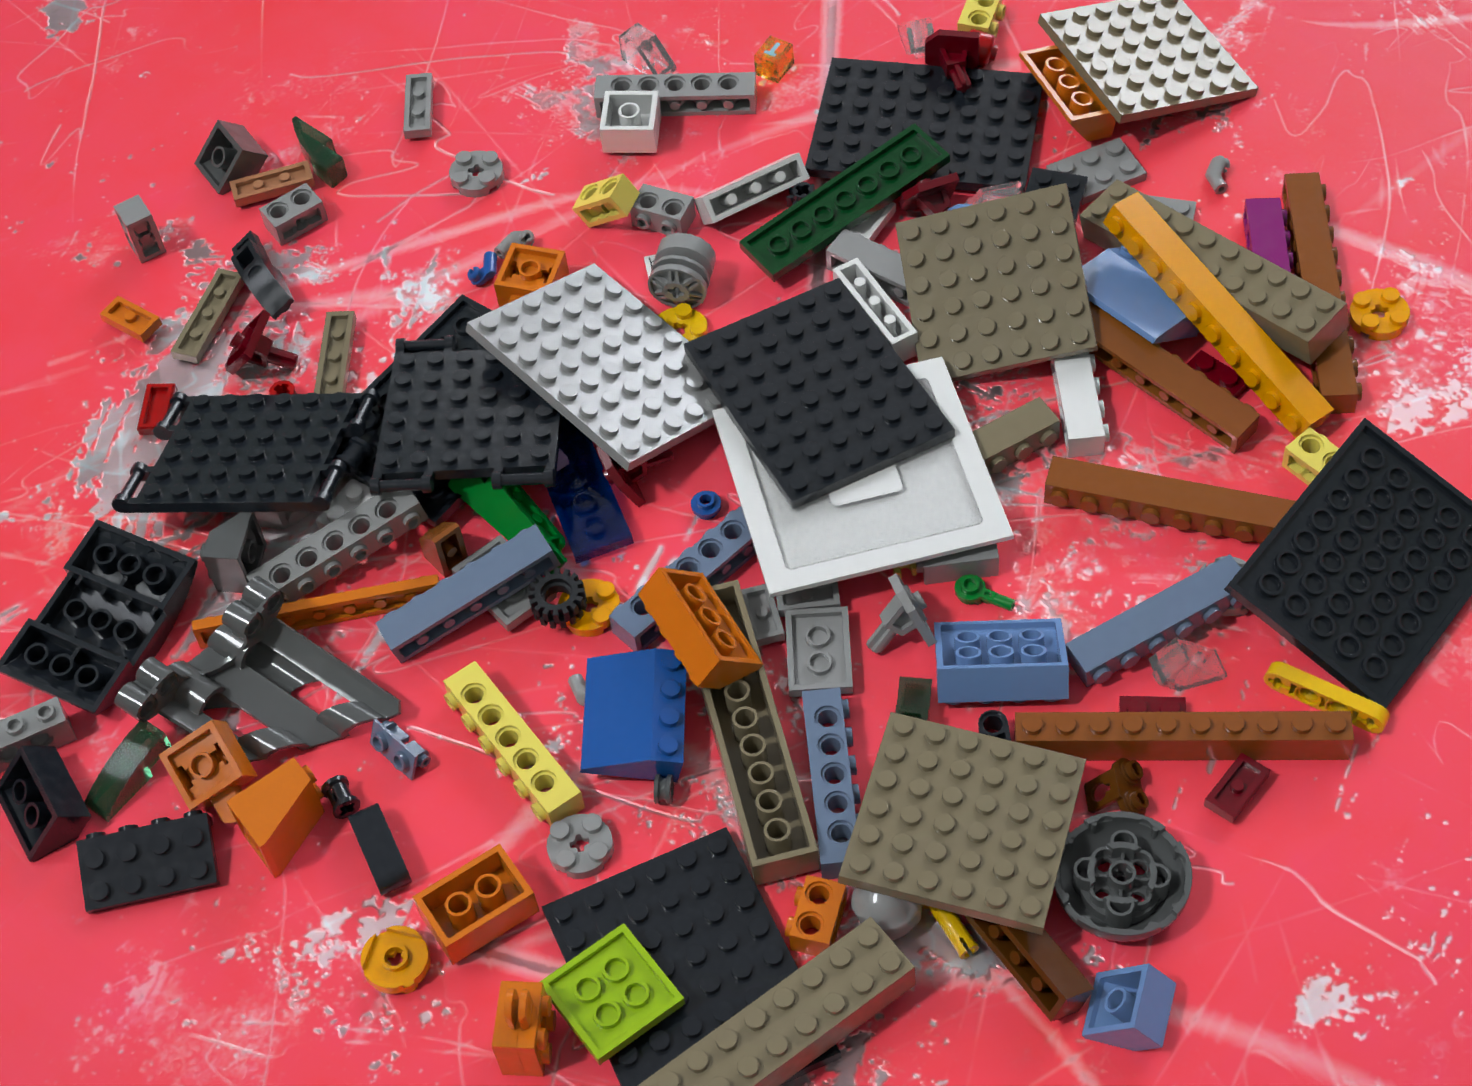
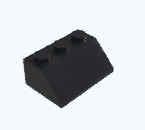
(42, 801)

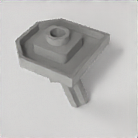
(900, 617)

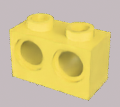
(981, 16)
(606, 200)
(1308, 455)

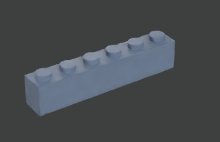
(467, 593)
(1153, 623)

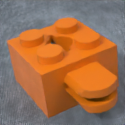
(527, 270)
(198, 774)
(523, 1028)

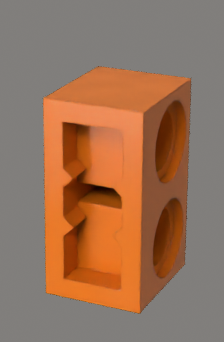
(823, 917)

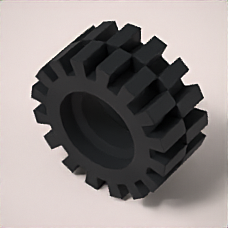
(553, 584)

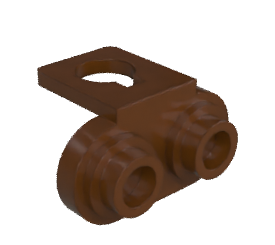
(1124, 785)

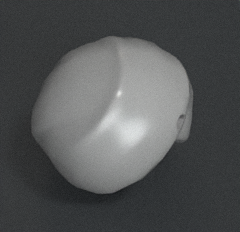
(892, 914)

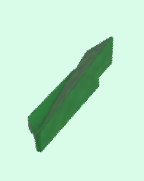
(508, 510)

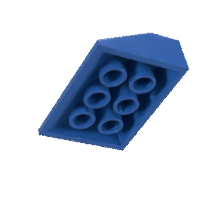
(634, 715)

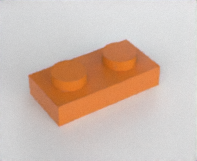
(130, 319)

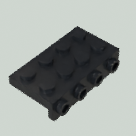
(147, 861)

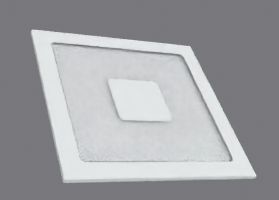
(887, 520)

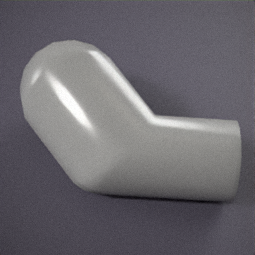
(1214, 172)

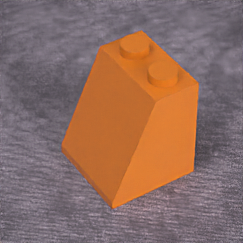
(278, 813)

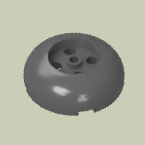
(1123, 841)

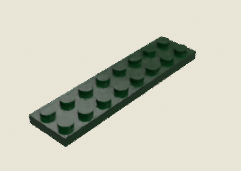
(844, 202)

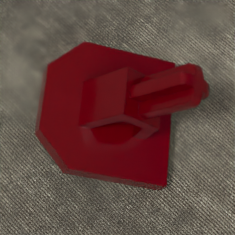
(955, 54)
(930, 195)
(256, 348)
(627, 481)

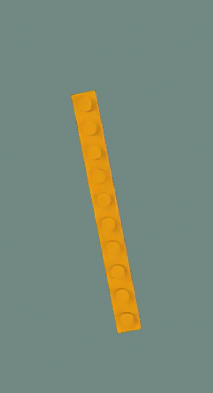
(1217, 315)

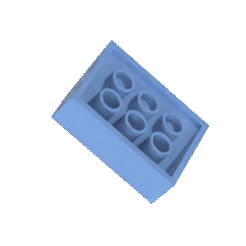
(1133, 297)
(1001, 661)

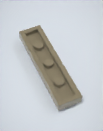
(207, 316)
(335, 352)

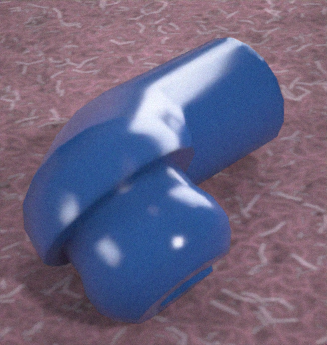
(487, 272)

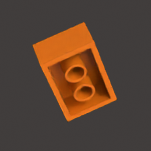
(476, 903)

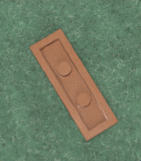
(271, 183)

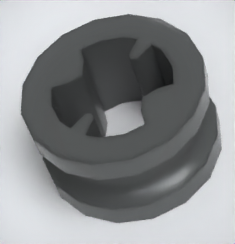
(663, 789)

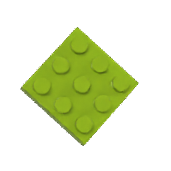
(612, 993)

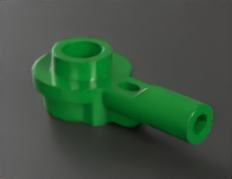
(972, 590)

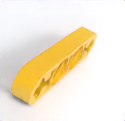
(1326, 696)

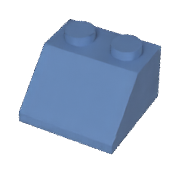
(1130, 1008)

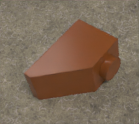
(444, 547)

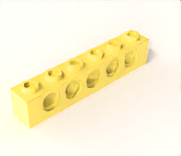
(473, 685)

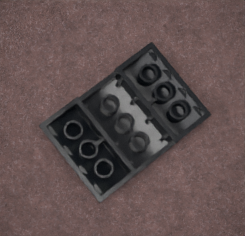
(102, 618)

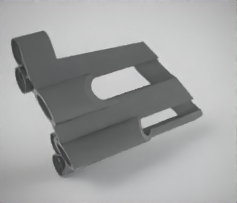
(254, 667)

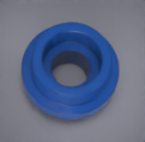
(709, 510)

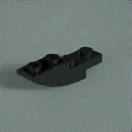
(261, 276)

